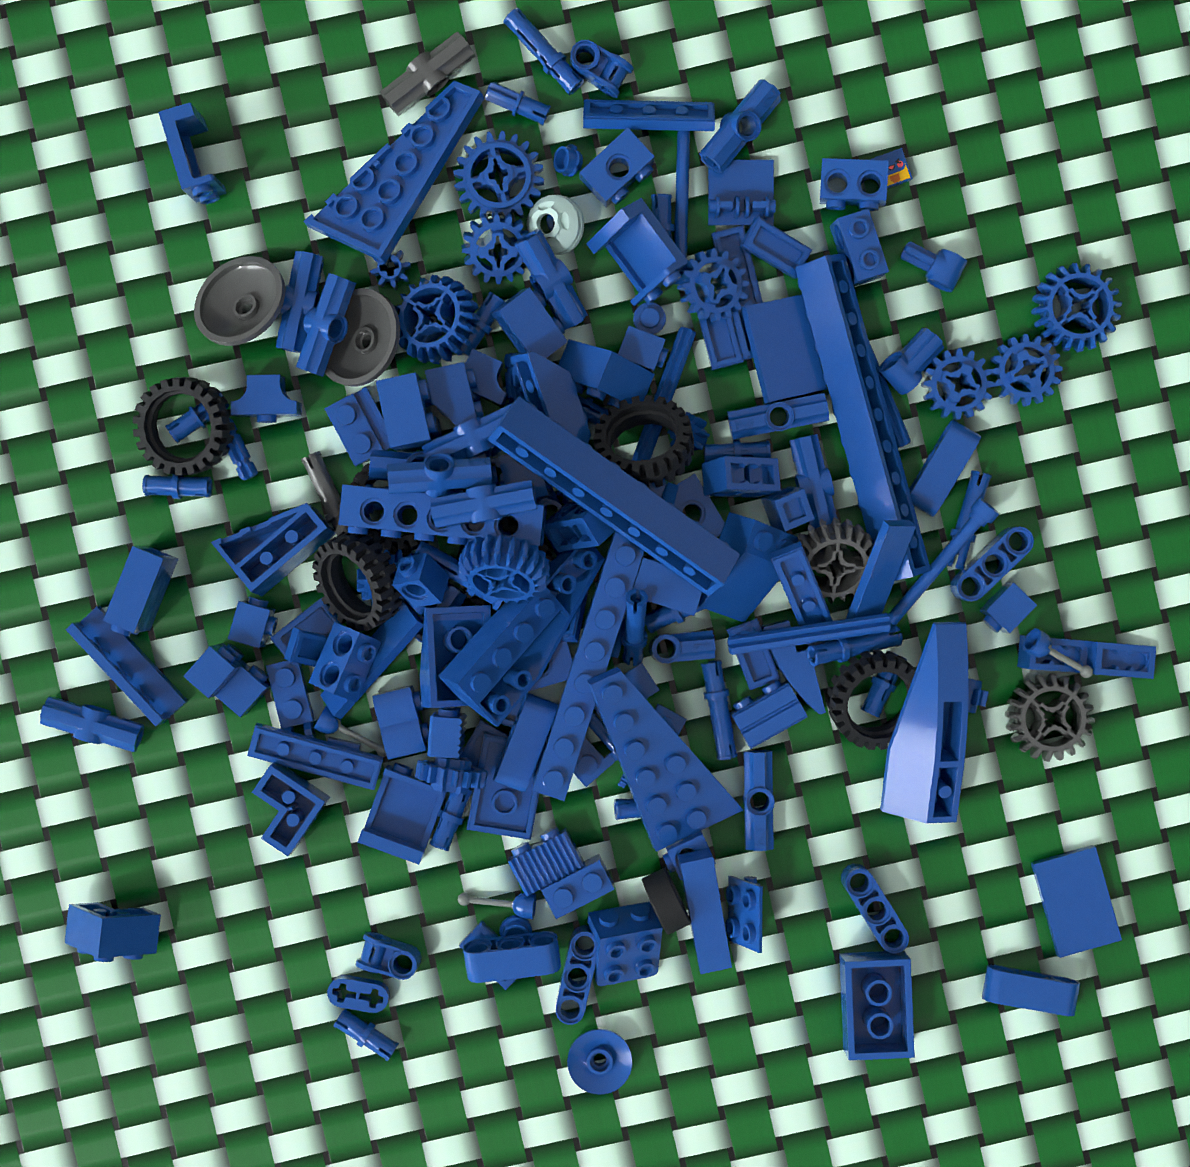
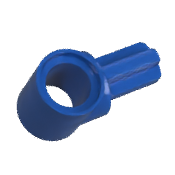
(941, 268)

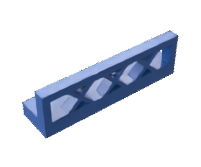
(128, 667)

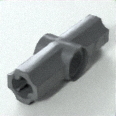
(427, 73)

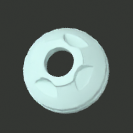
(567, 219)

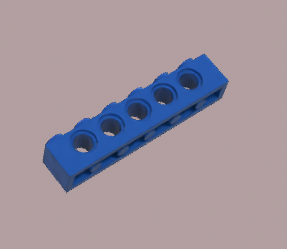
(358, 499)

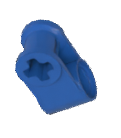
(601, 68)
(385, 956)

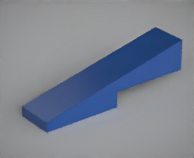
(1103, 657)
(705, 910)

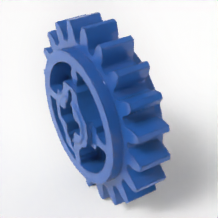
(486, 180)

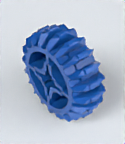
(1067, 297)
(449, 300)
(504, 568)

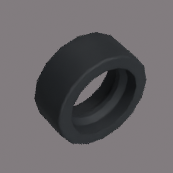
(666, 901)

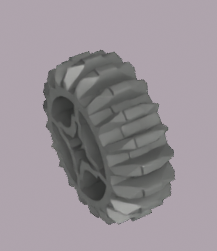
(846, 570)
(1059, 707)

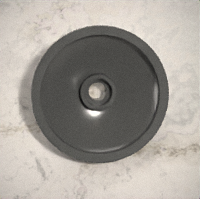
(239, 301)
(372, 320)

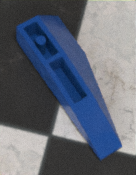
(520, 639)
(931, 732)

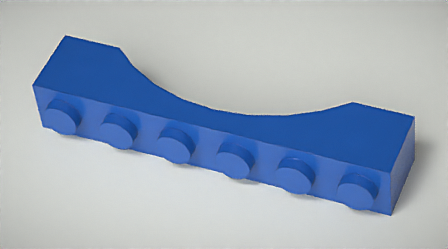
(452, 394)

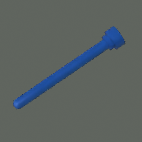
(682, 195)
(980, 515)

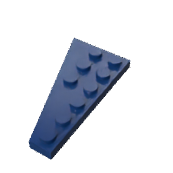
(394, 182)
(664, 776)

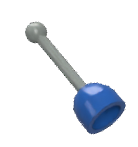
(1039, 645)
(329, 724)
(522, 905)

